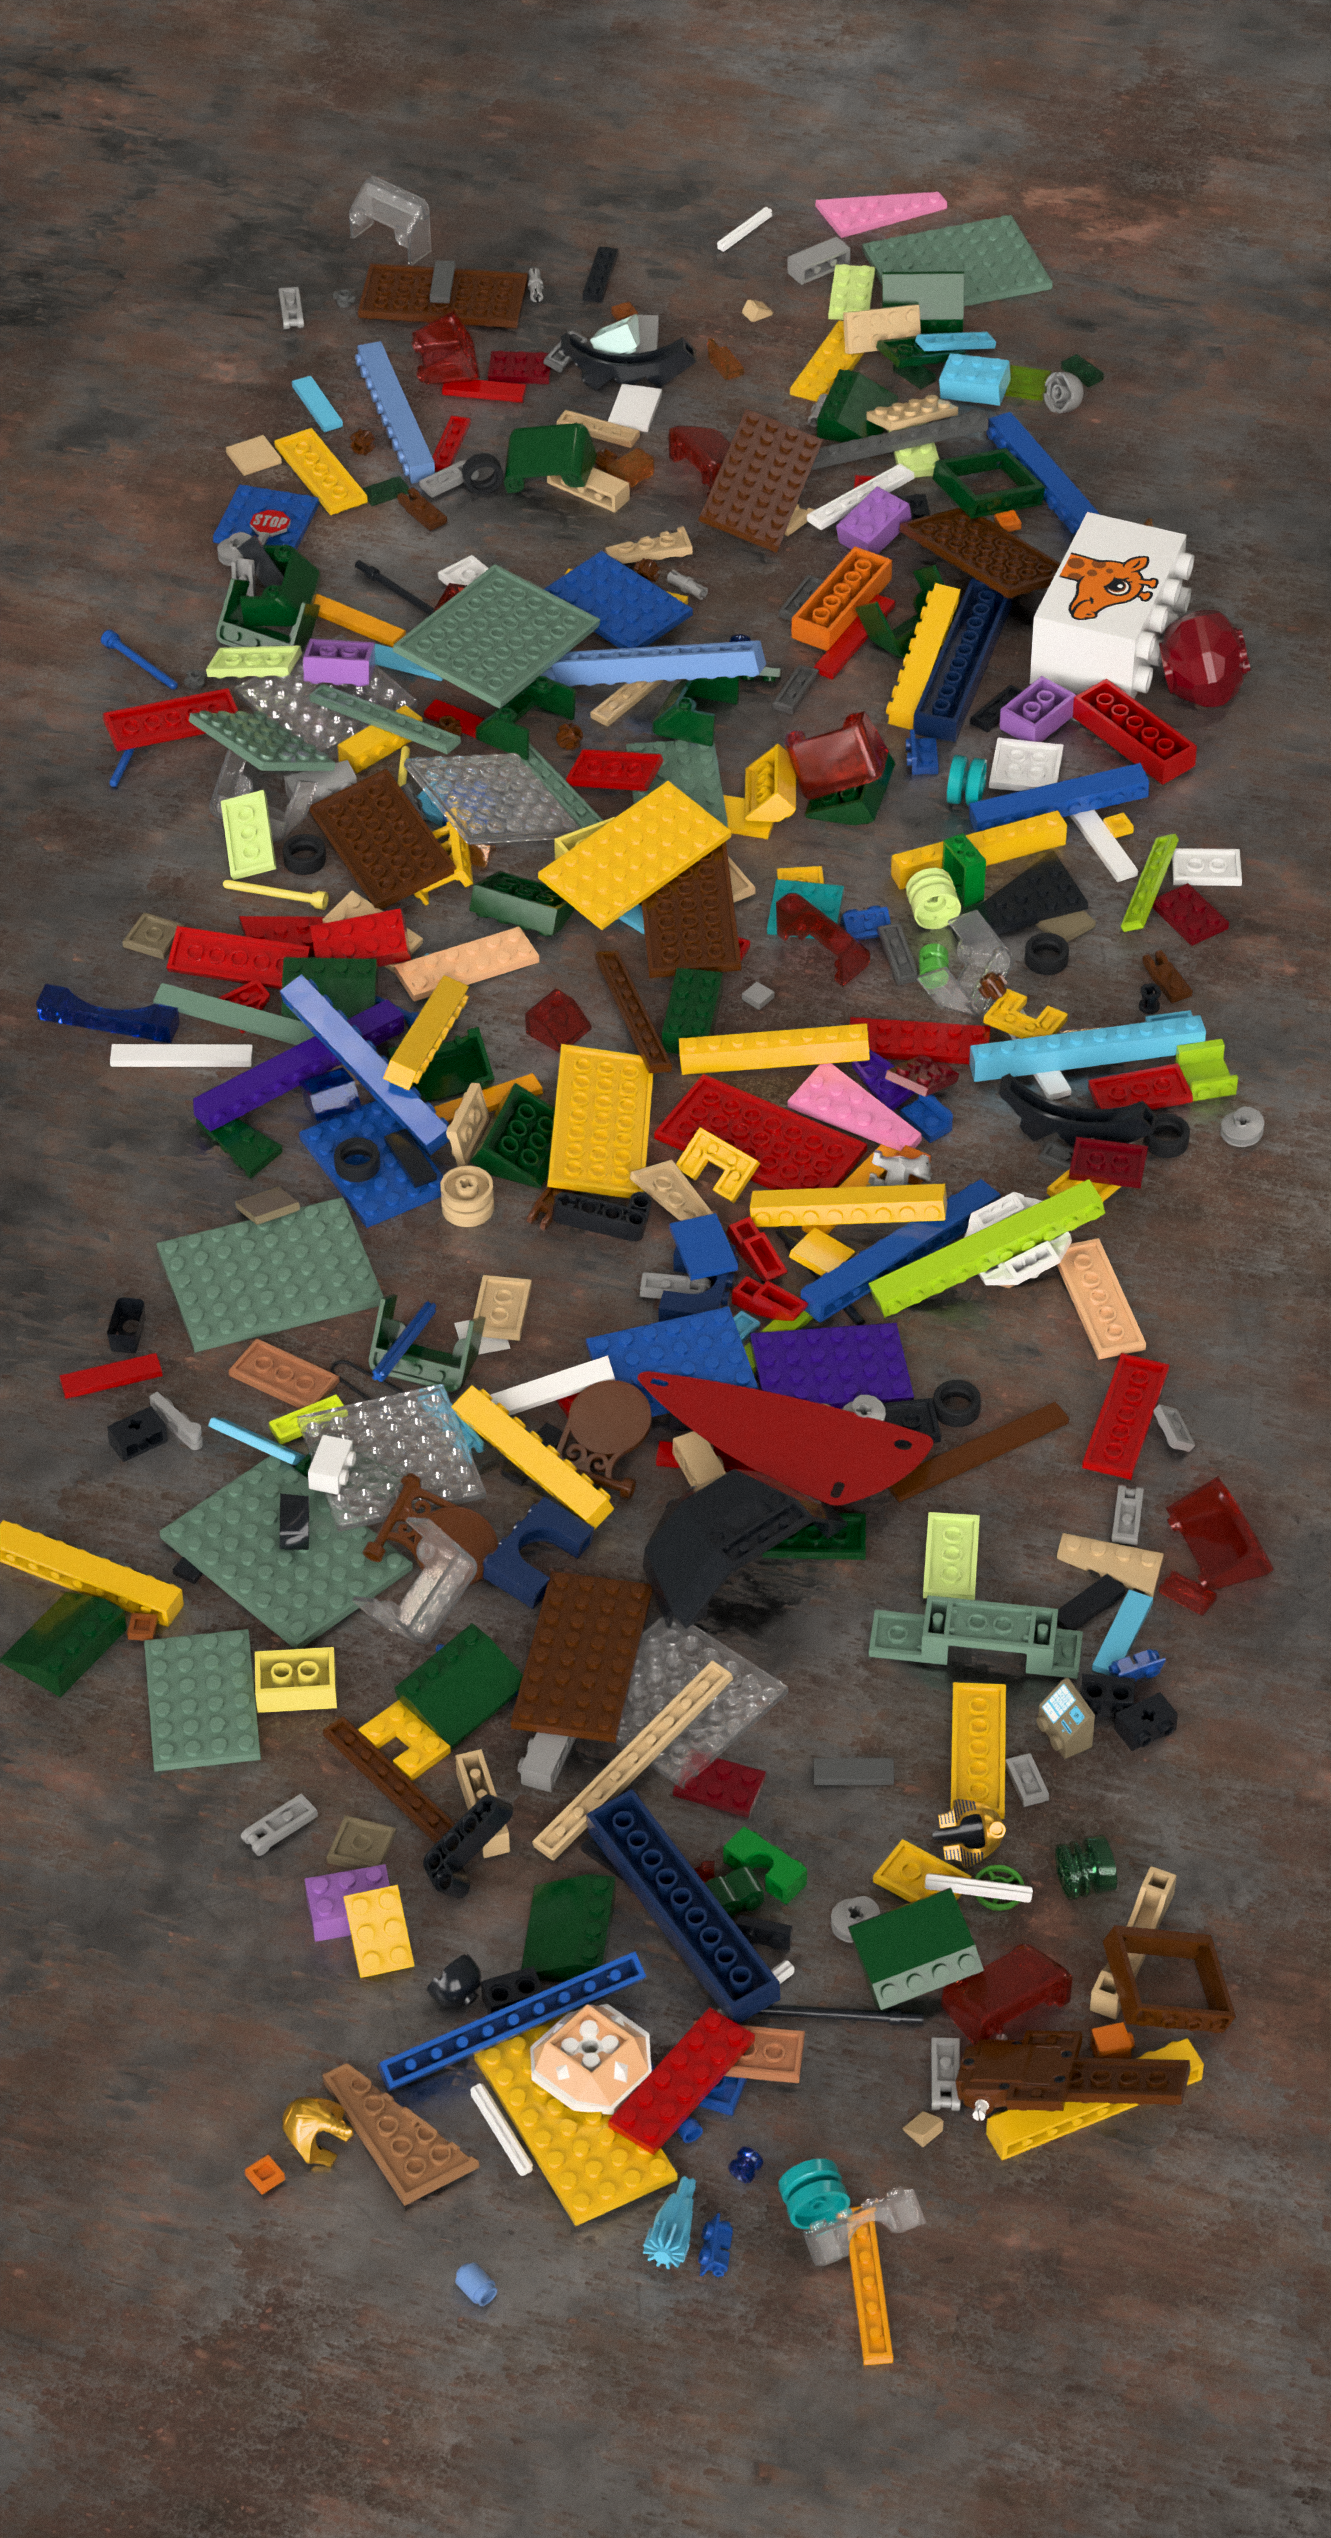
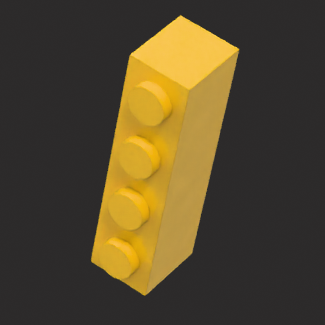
(372, 744)

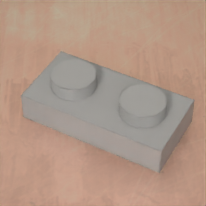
(1174, 1428)
(1027, 1780)

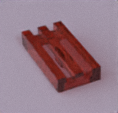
(1190, 1590)

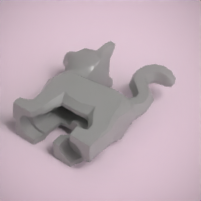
(899, 1169)

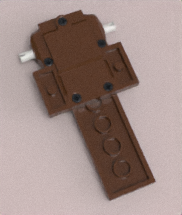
(1047, 2073)

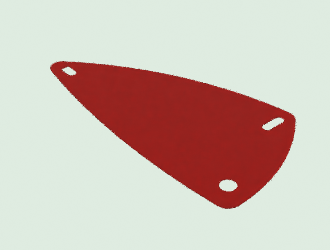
(793, 1438)

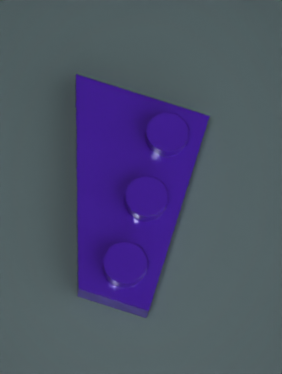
(873, 1075)

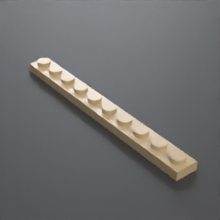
(633, 1759)

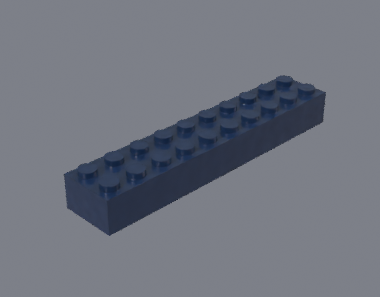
(961, 662)
(683, 1907)

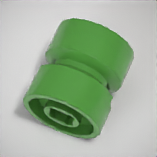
(932, 958)

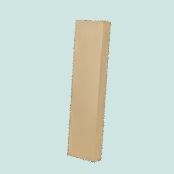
(602, 429)
(622, 701)

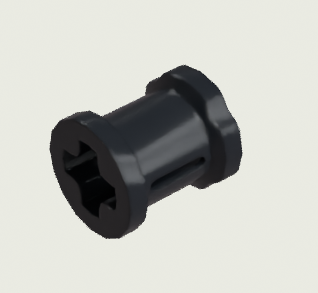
(1150, 998)

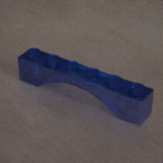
(150, 1022)

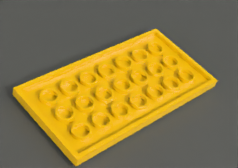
(634, 855)
(599, 1121)
(576, 2150)

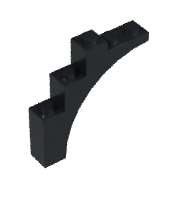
(656, 365)
(1044, 1117)

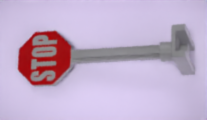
(266, 525)

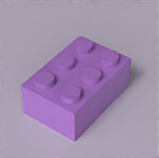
(873, 521)
(339, 662)
(1037, 711)
(326, 1898)

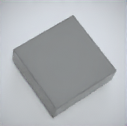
(758, 995)

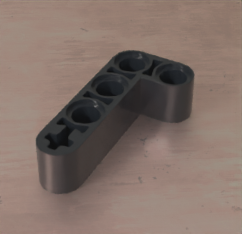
(602, 1216)
(462, 1842)

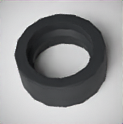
(479, 461)
(303, 842)
(1047, 941)
(358, 1146)
(1173, 1148)
(961, 1389)

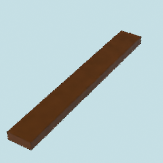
(633, 1012)
(980, 1451)
(388, 1779)

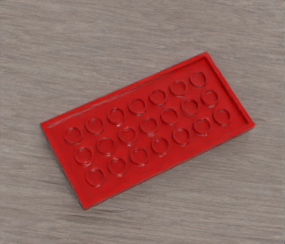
(787, 1145)

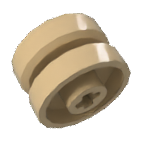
(467, 1196)

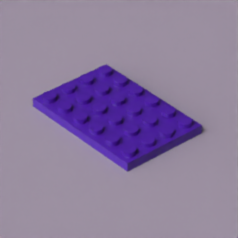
(833, 1364)

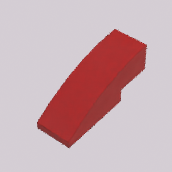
(756, 1249)
(767, 1300)

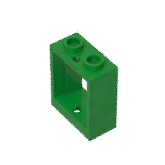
(966, 869)

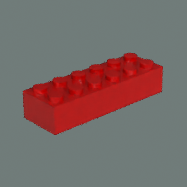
(1134, 731)

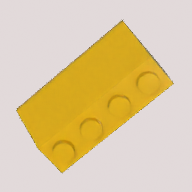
(770, 787)

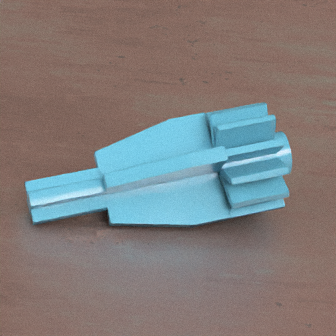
(672, 2226)

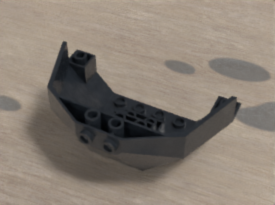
(718, 1532)

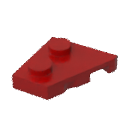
(249, 995)

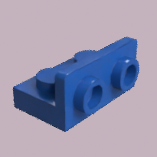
(922, 754)
(864, 923)
(928, 1117)

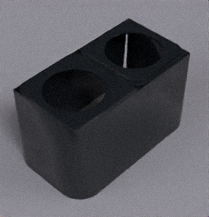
(129, 1310)
(294, 1522)

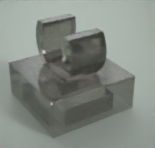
(486, 1460)

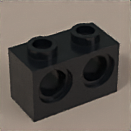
(1107, 1694)
(510, 1988)

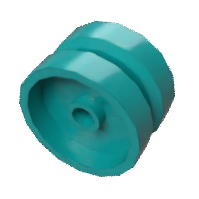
(966, 782)
(813, 2192)

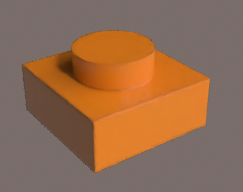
(1008, 520)
(264, 2174)

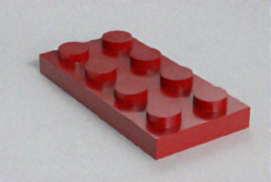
(614, 770)
(1154, 1086)

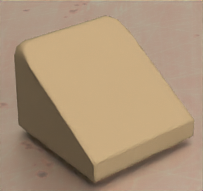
(756, 310)
(924, 2128)

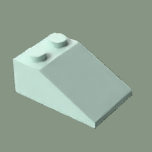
(618, 337)

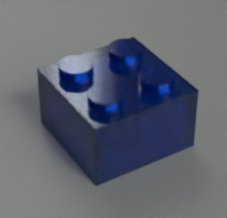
(330, 1094)

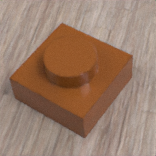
(623, 311)
(142, 1626)

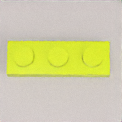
(287, 1427)

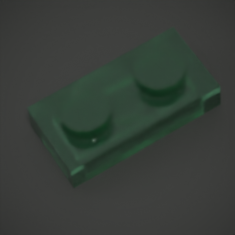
(1083, 370)
(916, 375)
(385, 490)

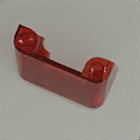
(445, 352)
(701, 447)
(837, 758)
(801, 918)
(1219, 1536)
(1005, 1991)

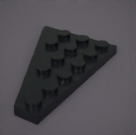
(1033, 896)

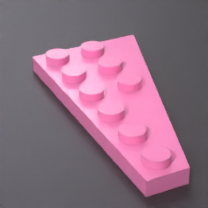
(866, 213)
(845, 1104)

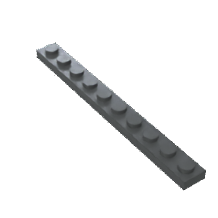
(900, 439)

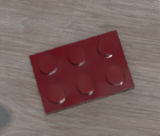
(519, 367)
(1190, 914)
(922, 1075)
(1108, 1162)
(725, 1787)

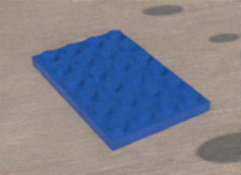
(629, 605)
(390, 1189)
(688, 1346)

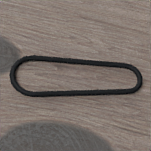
(363, 1371)

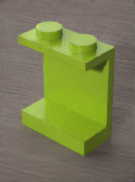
(1206, 1069)

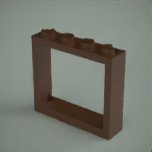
(1169, 1944)

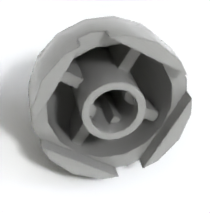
(1063, 392)

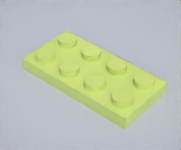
(851, 289)
(918, 459)
(254, 661)
(248, 835)
(951, 1555)

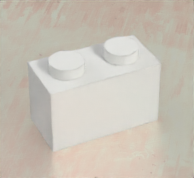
(331, 1464)

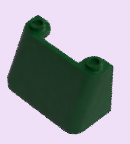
(549, 452)
(455, 1067)

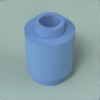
(476, 2283)

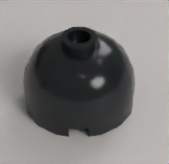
(457, 1983)

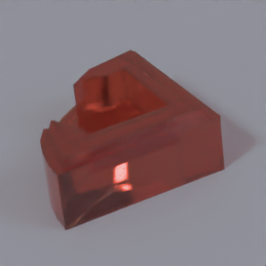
(706, 1870)

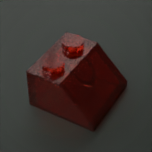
(556, 1021)

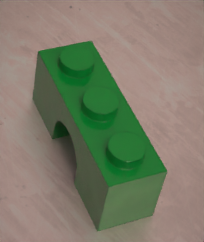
(785, 1874)

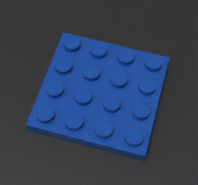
(253, 500)

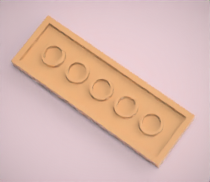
(467, 962)
(1100, 1300)

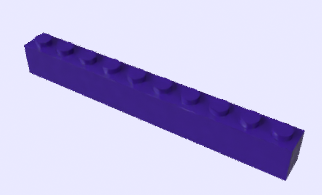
(288, 1068)

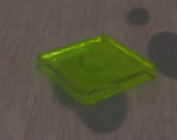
(1027, 383)

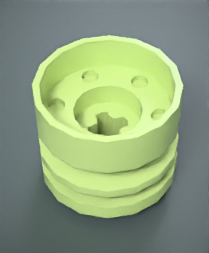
(933, 898)

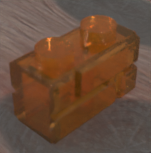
(632, 467)

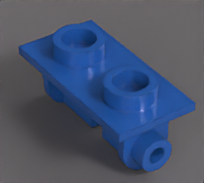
(1147, 1665)
(711, 2257)

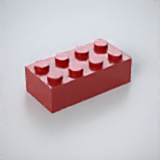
(364, 937)

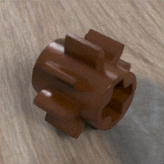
(362, 442)
(604, 458)
(648, 569)
(450, 725)
(569, 736)
(993, 985)

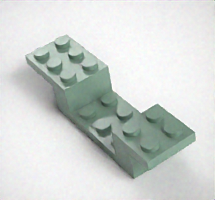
(978, 1626)

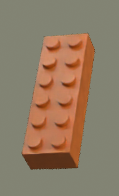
(834, 602)

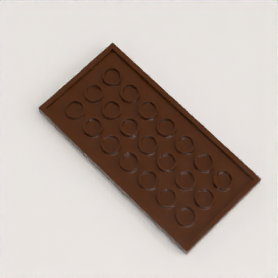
(476, 296)
(760, 480)
(984, 551)
(382, 839)
(693, 920)
(582, 1657)

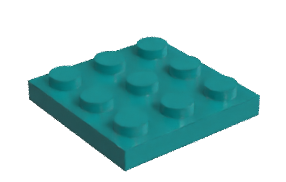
(823, 896)

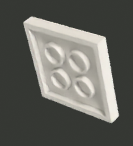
(1025, 764)

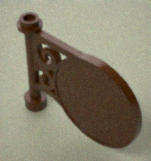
(606, 1422)
(459, 1523)

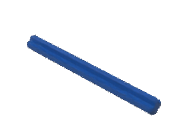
(404, 1341)

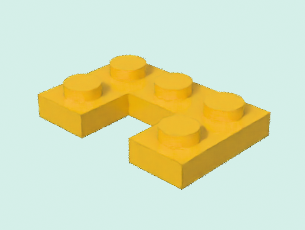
(1007, 1017)
(736, 1165)
(424, 1744)

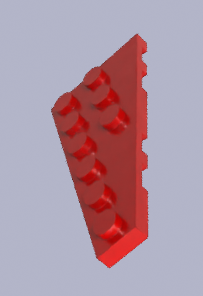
(281, 928)

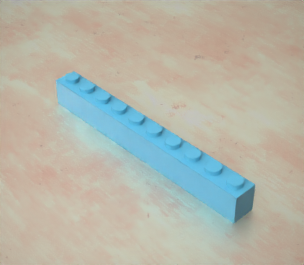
(1084, 1048)

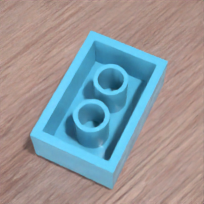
(974, 379)

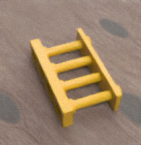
(460, 856)

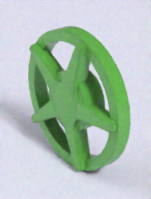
(1014, 1876)

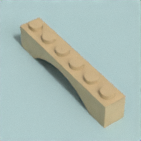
(1148, 1912)

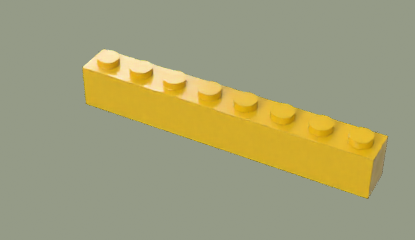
(923, 655)
(994, 844)
(427, 1033)
(774, 1049)
(849, 1205)
(533, 1457)
(88, 1573)
(1020, 2131)

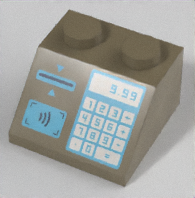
(1066, 1720)

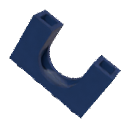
(678, 1304)
(543, 1523)

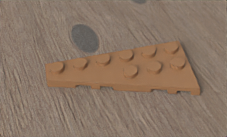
(399, 2141)

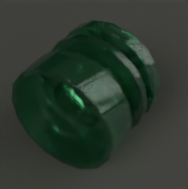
(1086, 1867)

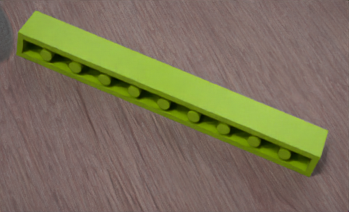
(987, 1248)

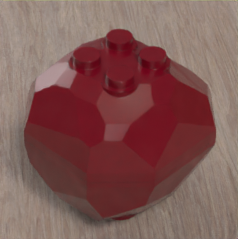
(1204, 658)

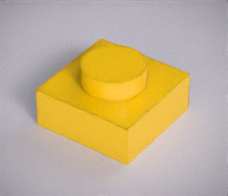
(1119, 825)

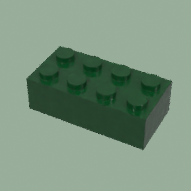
(692, 1006)

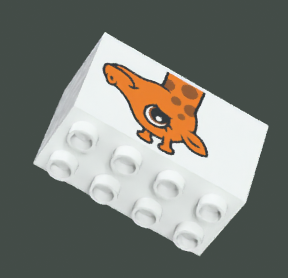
(1110, 606)

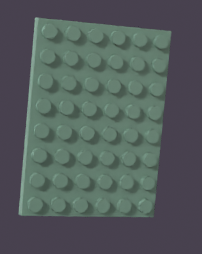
(989, 251)
(496, 636)
(269, 1275)
(293, 1592)

